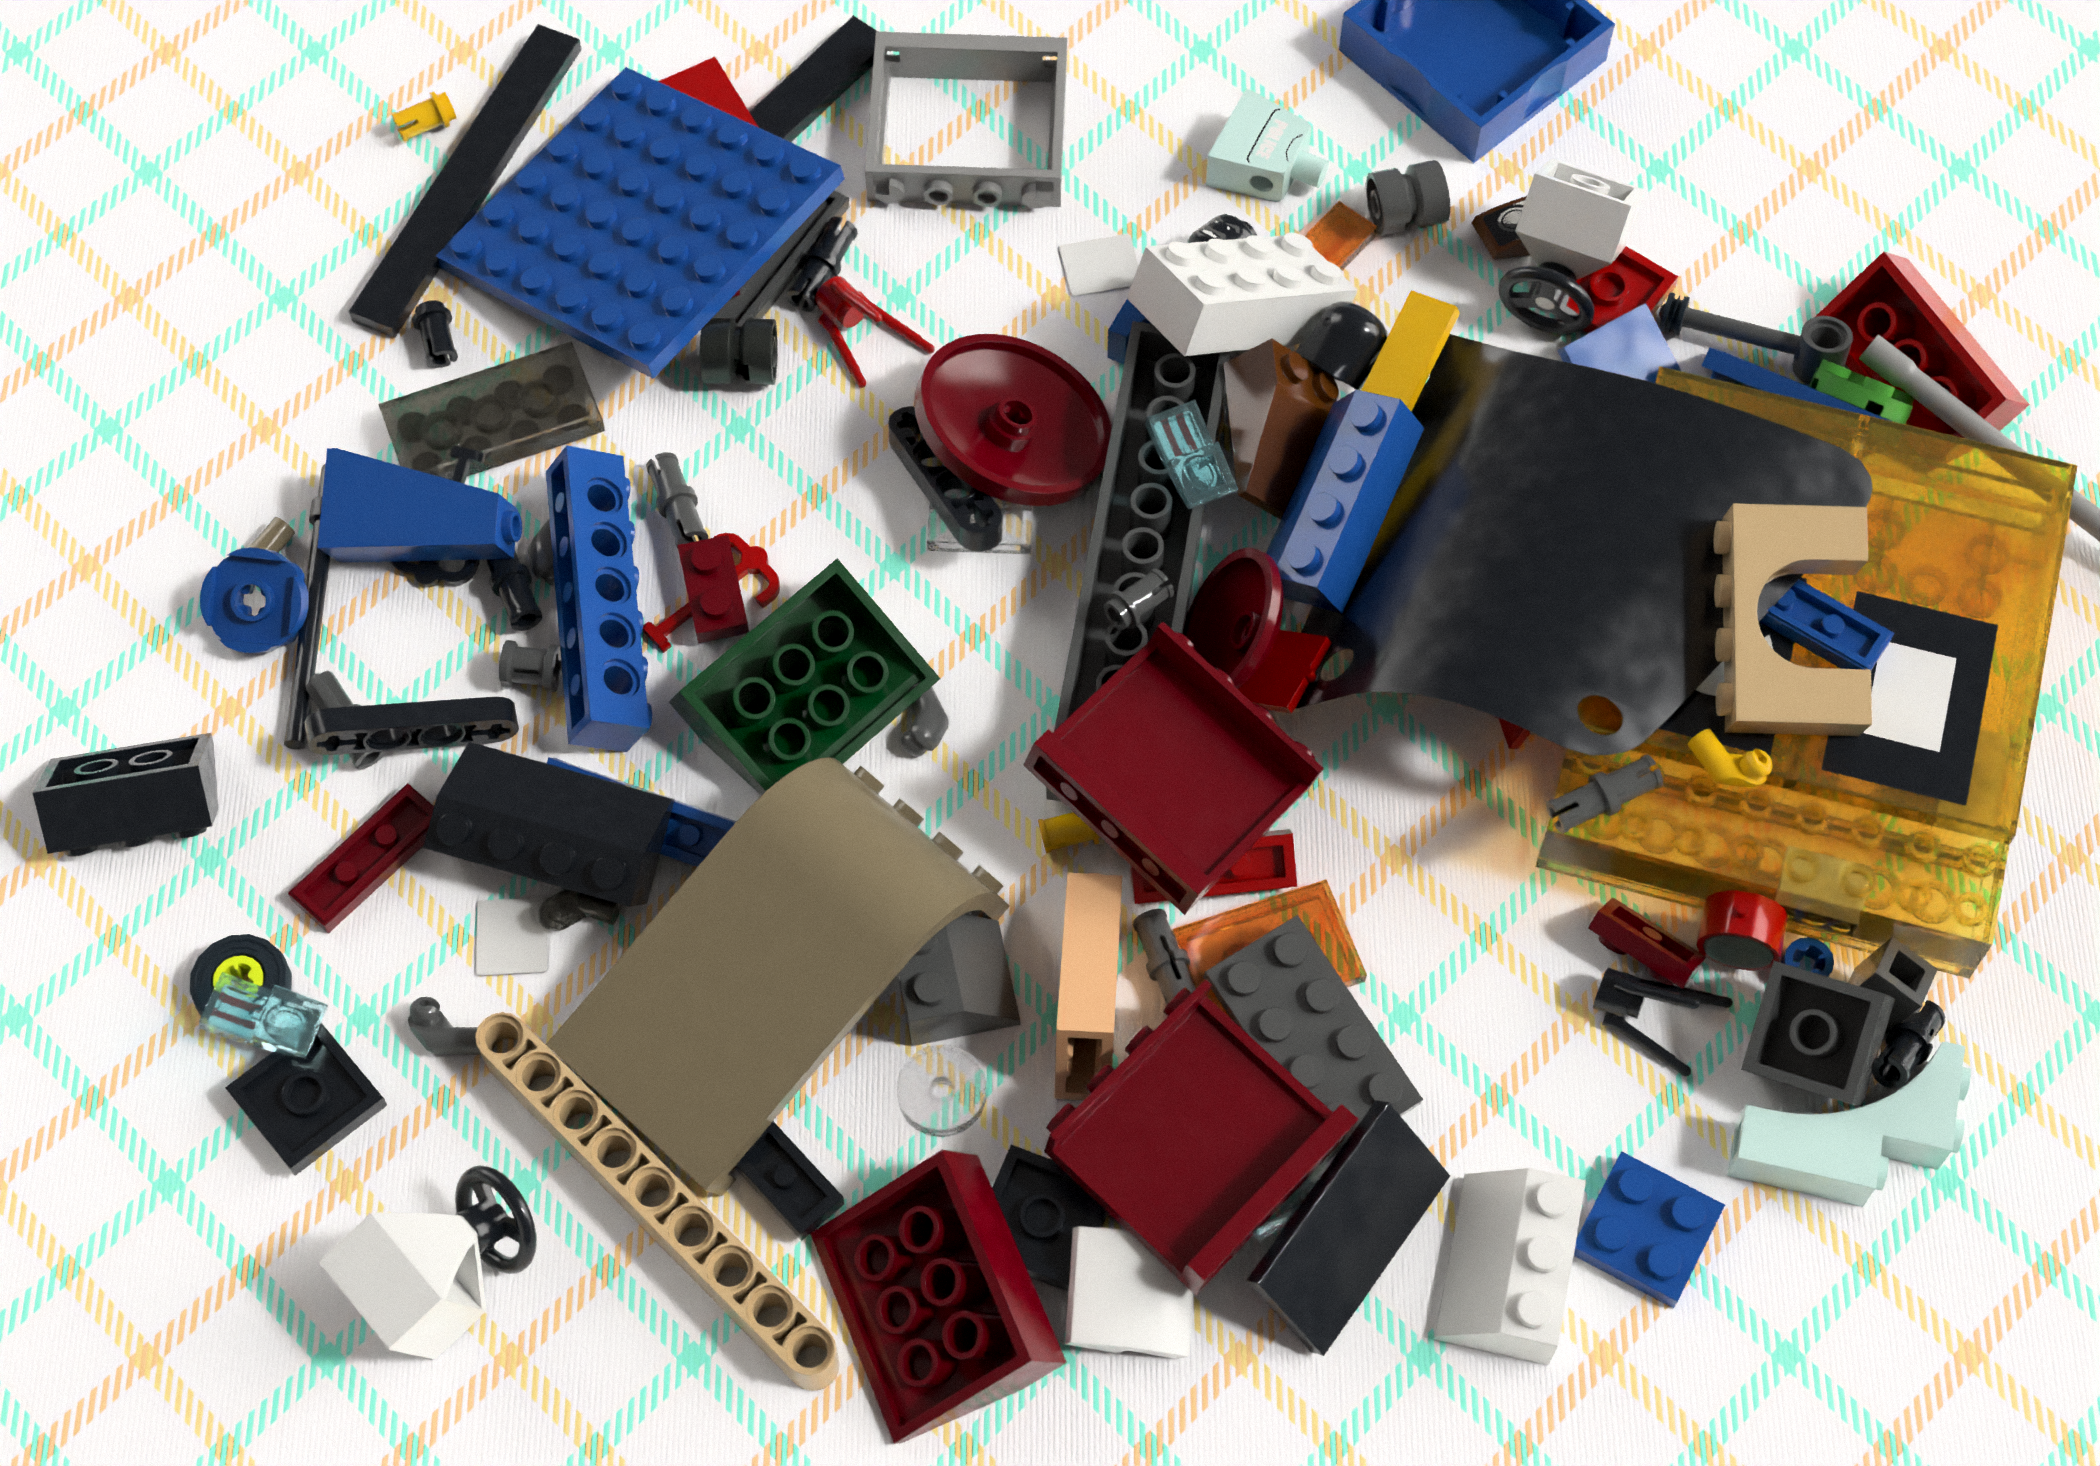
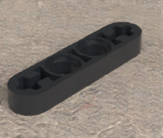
(937, 480)
(411, 725)

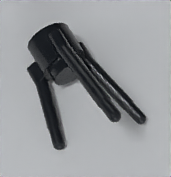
(1624, 996)

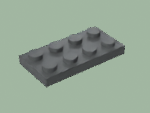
(1310, 1022)

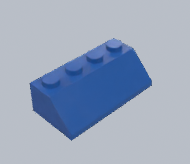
(1343, 498)

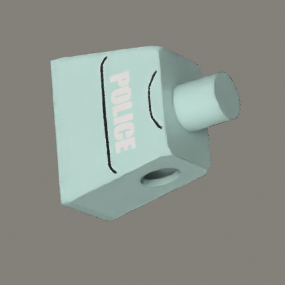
(1263, 151)

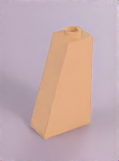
(1087, 981)

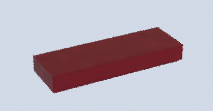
(364, 859)

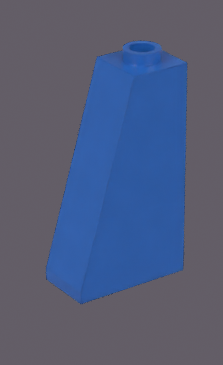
(408, 515)

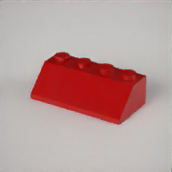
(1909, 314)

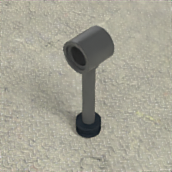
(1819, 339)

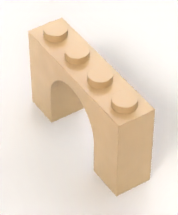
(1760, 686)

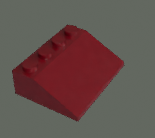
(927, 1314)

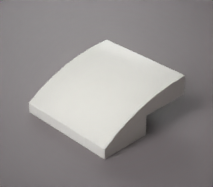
(1124, 1297)

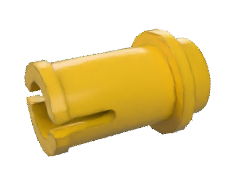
(427, 116)
(1065, 831)

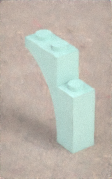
(1849, 1151)

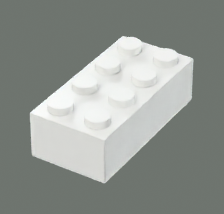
(1236, 291)

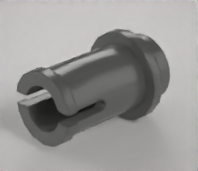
(1127, 607)

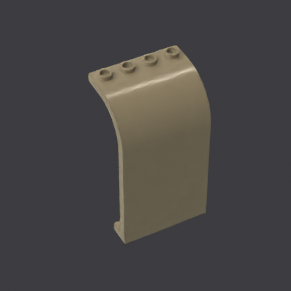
(766, 963)

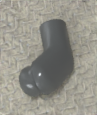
(927, 726)

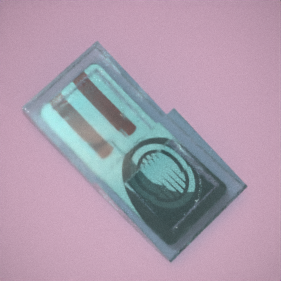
(1190, 455)
(263, 1017)

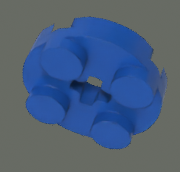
(233, 621)

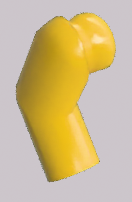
(1730, 768)

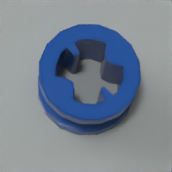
(1811, 948)

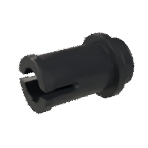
(433, 323)

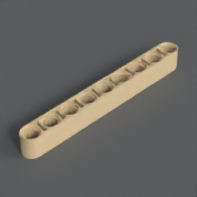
(670, 1219)

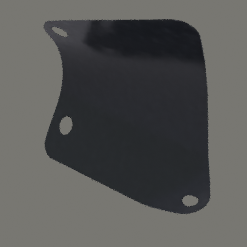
(1564, 544)

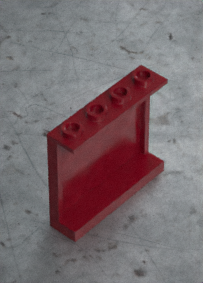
(1174, 768)
(1194, 1138)

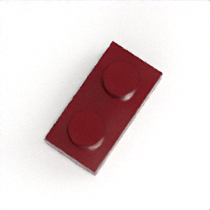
(713, 589)
(1632, 934)

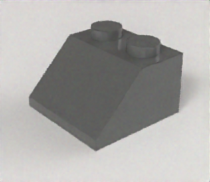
(959, 983)

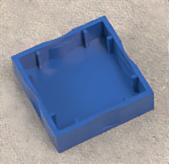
(1476, 64)

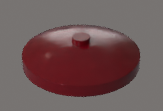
(1012, 419)

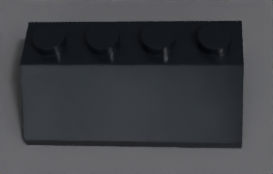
(550, 824)

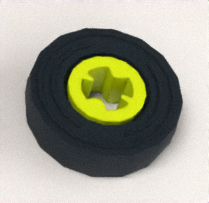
(236, 957)

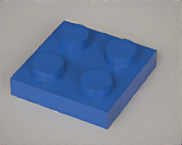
(1647, 1229)

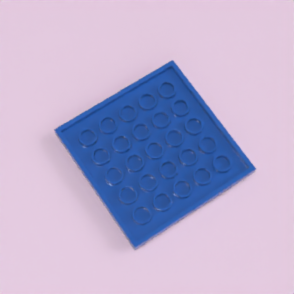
(640, 220)

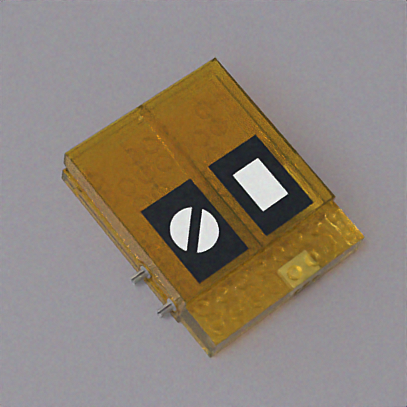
(1920, 809)

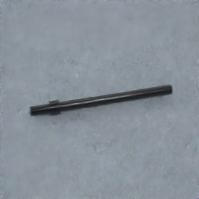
(309, 633)

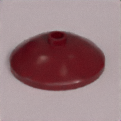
(1237, 614)

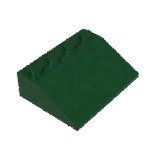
(805, 682)

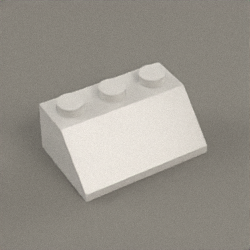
(1511, 1263)

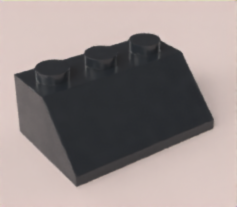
(128, 795)

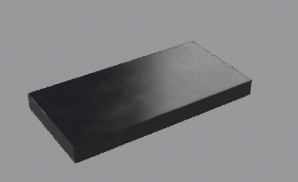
(1349, 1228)

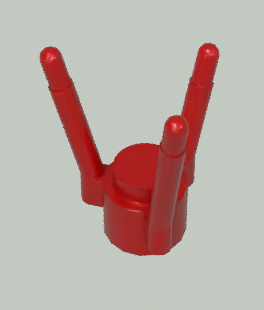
(847, 307)

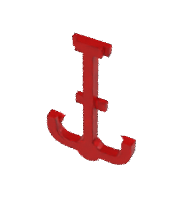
(753, 561)

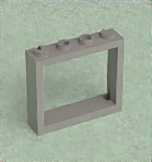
(965, 59)

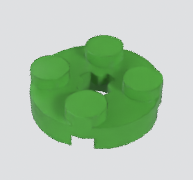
(1862, 392)

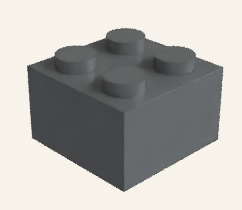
(1818, 1033)

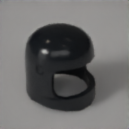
(1345, 343)

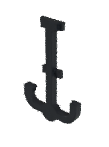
(430, 572)

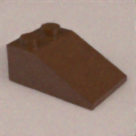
(1274, 420)

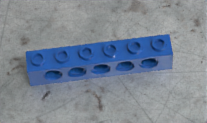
(597, 600)

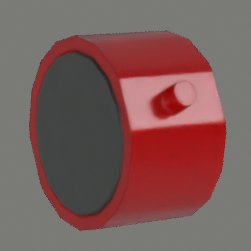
(1742, 930)

